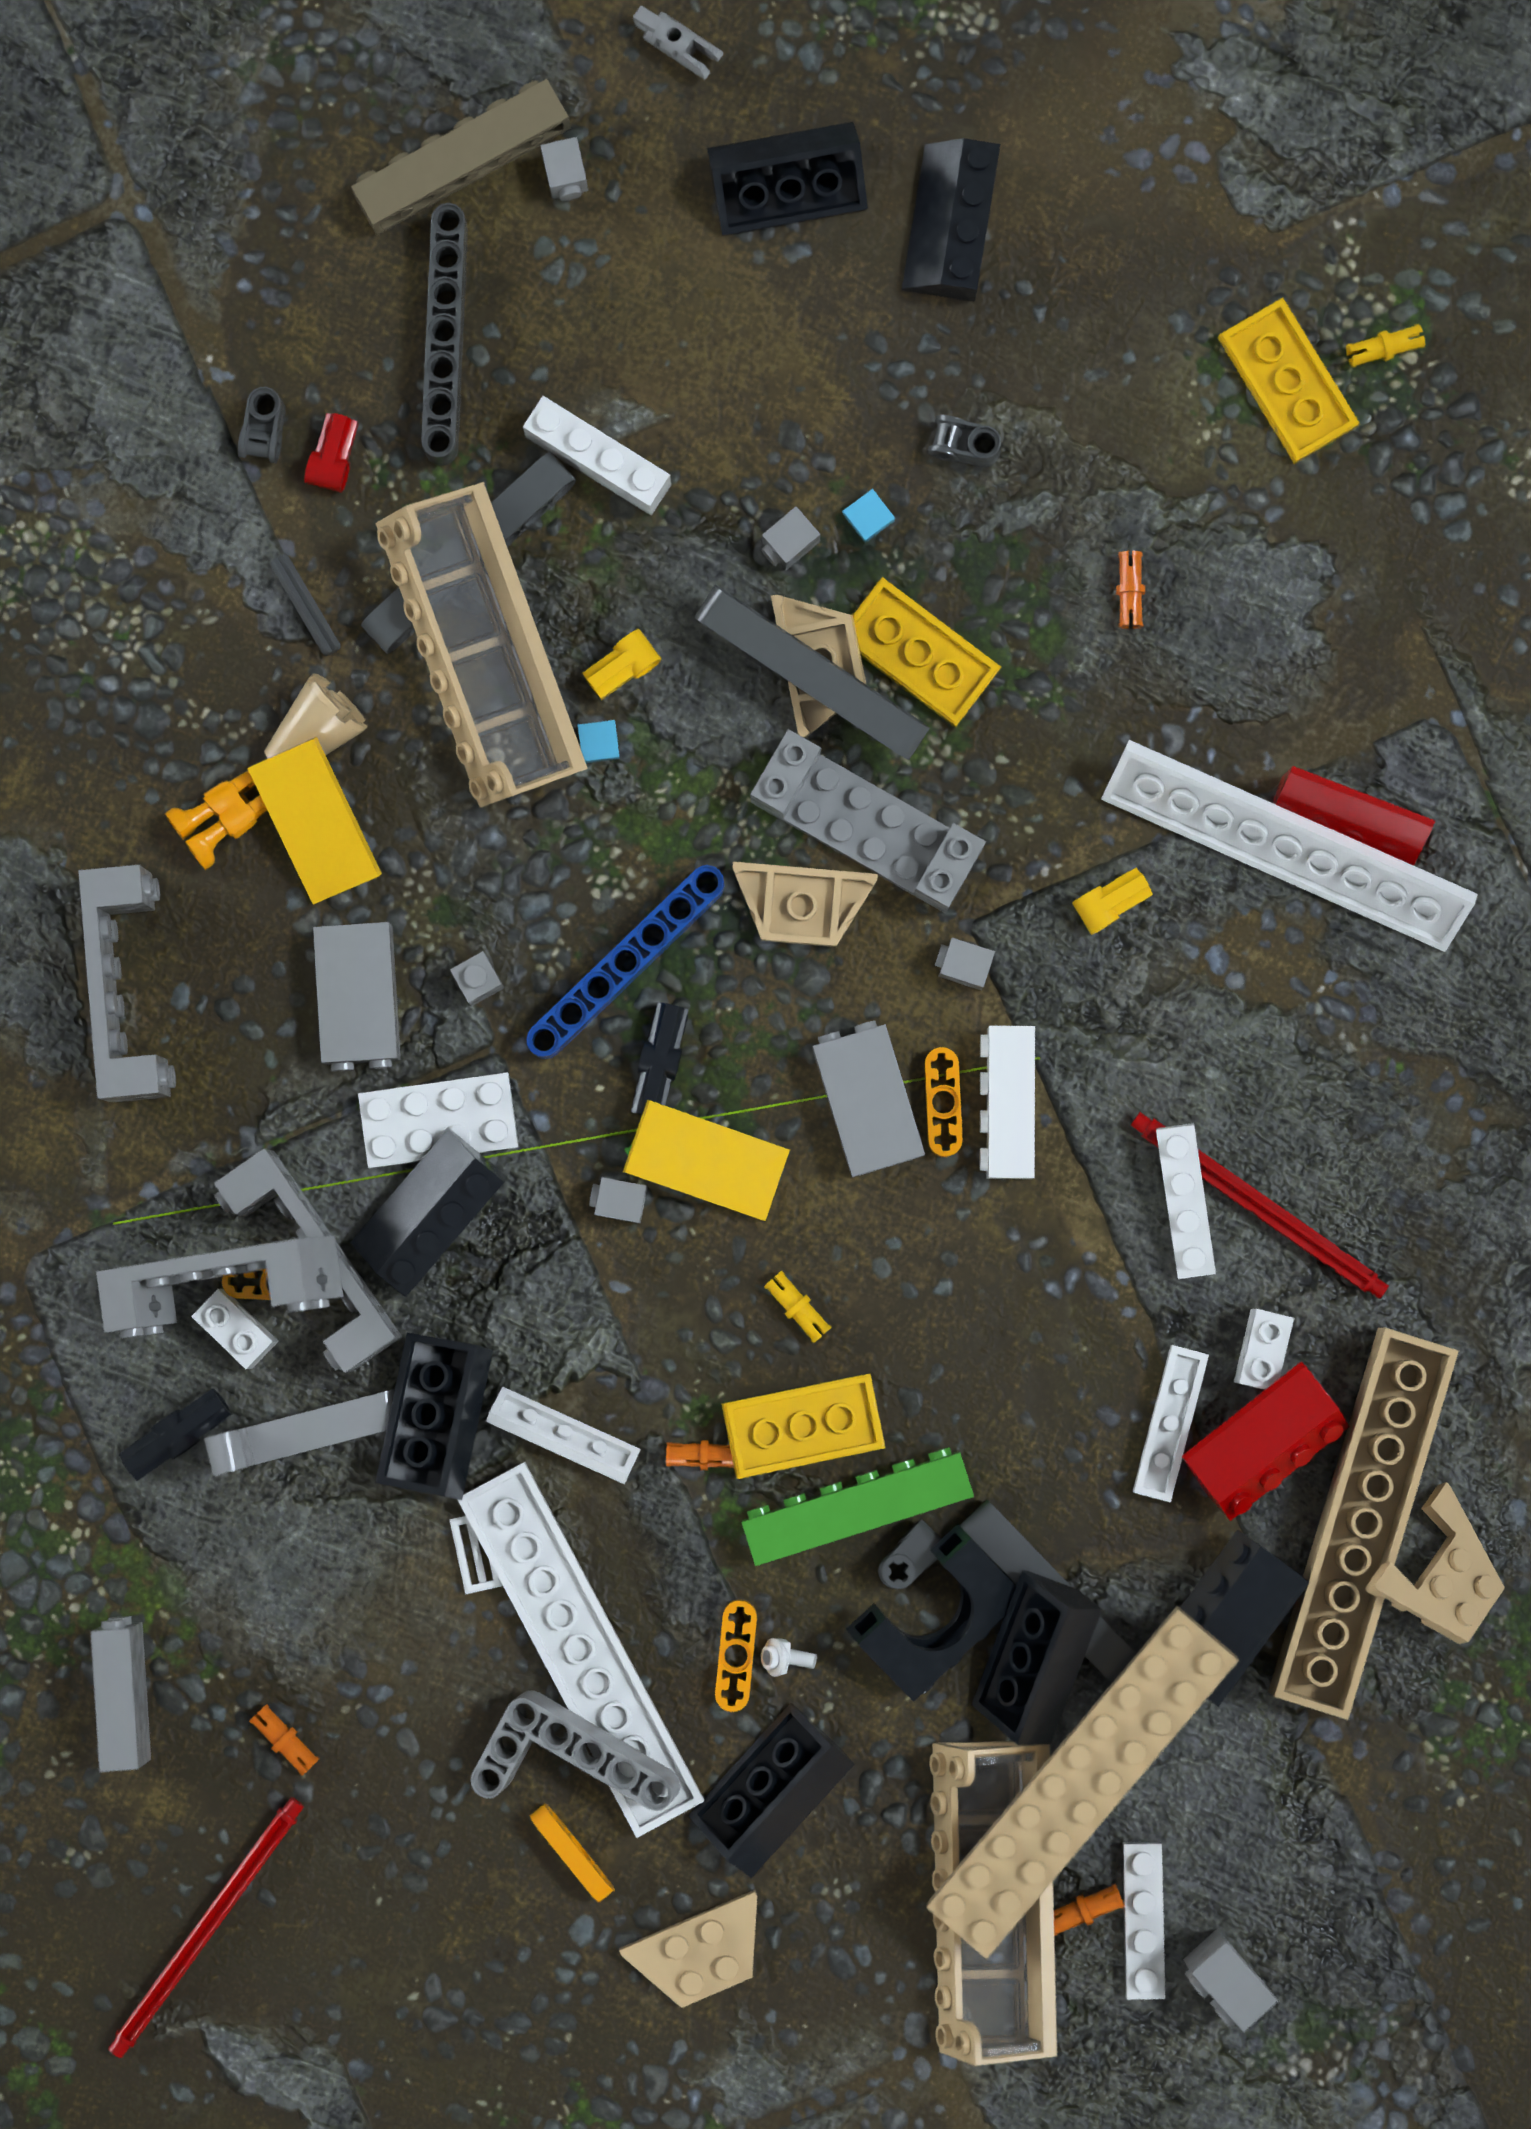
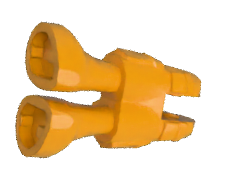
(234, 814)

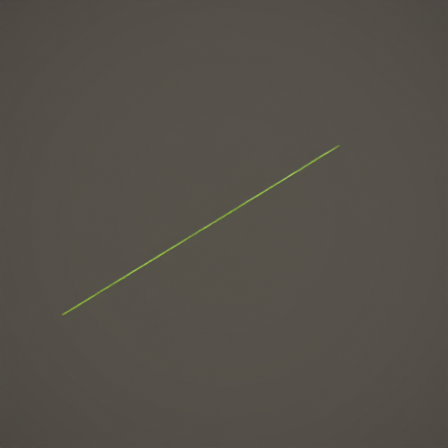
(533, 1148)

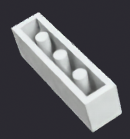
(597, 455)
(1010, 1102)

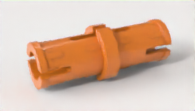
(1130, 589)
(698, 1455)
(284, 1740)
(1087, 1909)

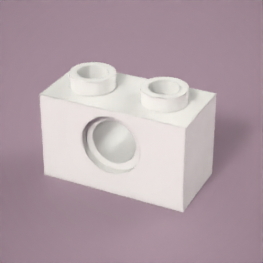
(235, 1329)
(1263, 1349)

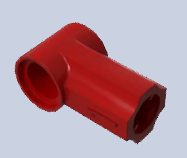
(330, 463)

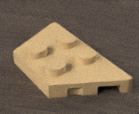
(829, 634)
(801, 902)
(699, 1952)

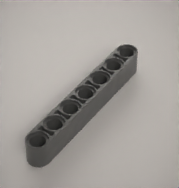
(440, 317)
(515, 510)
(812, 672)
(1015, 1554)

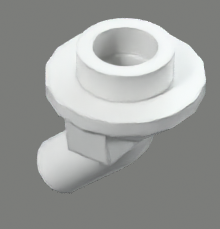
(778, 1655)

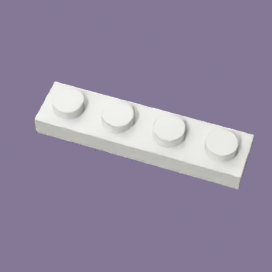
(1186, 1201)
(1170, 1423)
(563, 1435)
(1143, 1920)

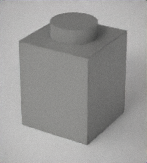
(564, 169)
(789, 539)
(964, 963)
(477, 978)
(618, 1200)

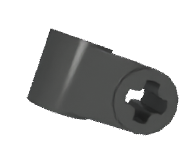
(262, 433)
(962, 441)
(913, 1552)

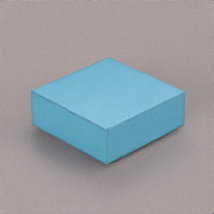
(868, 515)
(599, 741)

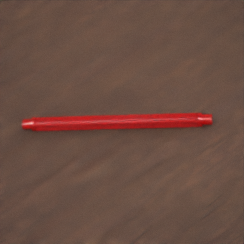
(1276, 1216)
(208, 1924)

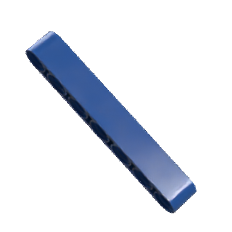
(633, 944)

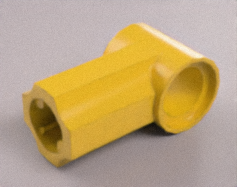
(629, 659)
(1105, 904)

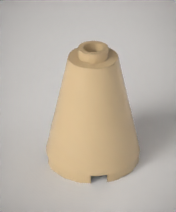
(320, 715)

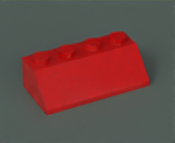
(1354, 814)
(1265, 1441)

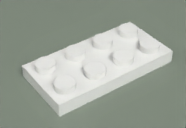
(409, 1120)

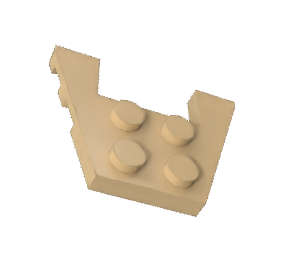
(1457, 1583)

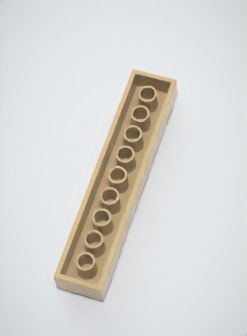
(1363, 1521)
(1082, 1782)

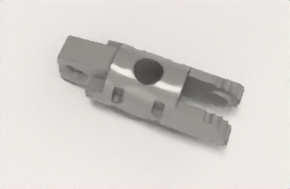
(663, 29)

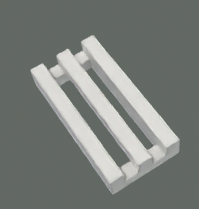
(483, 1583)

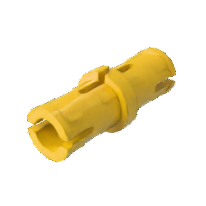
(1385, 345)
(797, 1306)

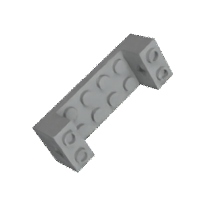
(866, 823)
(106, 894)
(256, 1184)
(141, 1297)

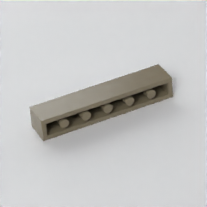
(461, 156)

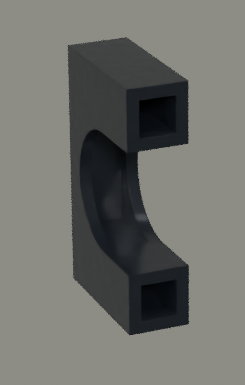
(921, 1660)

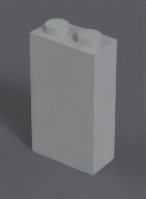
(357, 995)
(868, 1099)
(120, 1694)

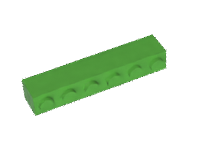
(857, 1507)

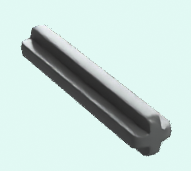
(305, 605)

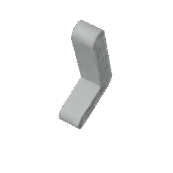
(299, 1433)
(573, 1750)

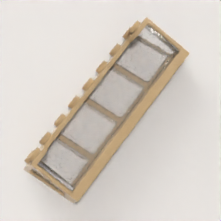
(480, 644)
(1004, 2003)

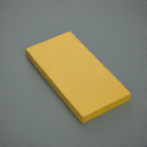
(1288, 380)
(921, 653)
(314, 820)
(706, 1160)
(803, 1426)

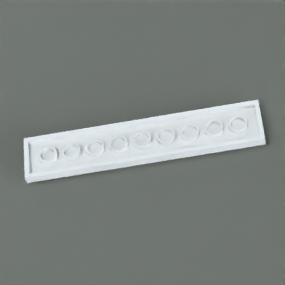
(1288, 846)
(573, 1632)

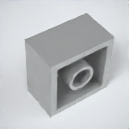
(1227, 1977)

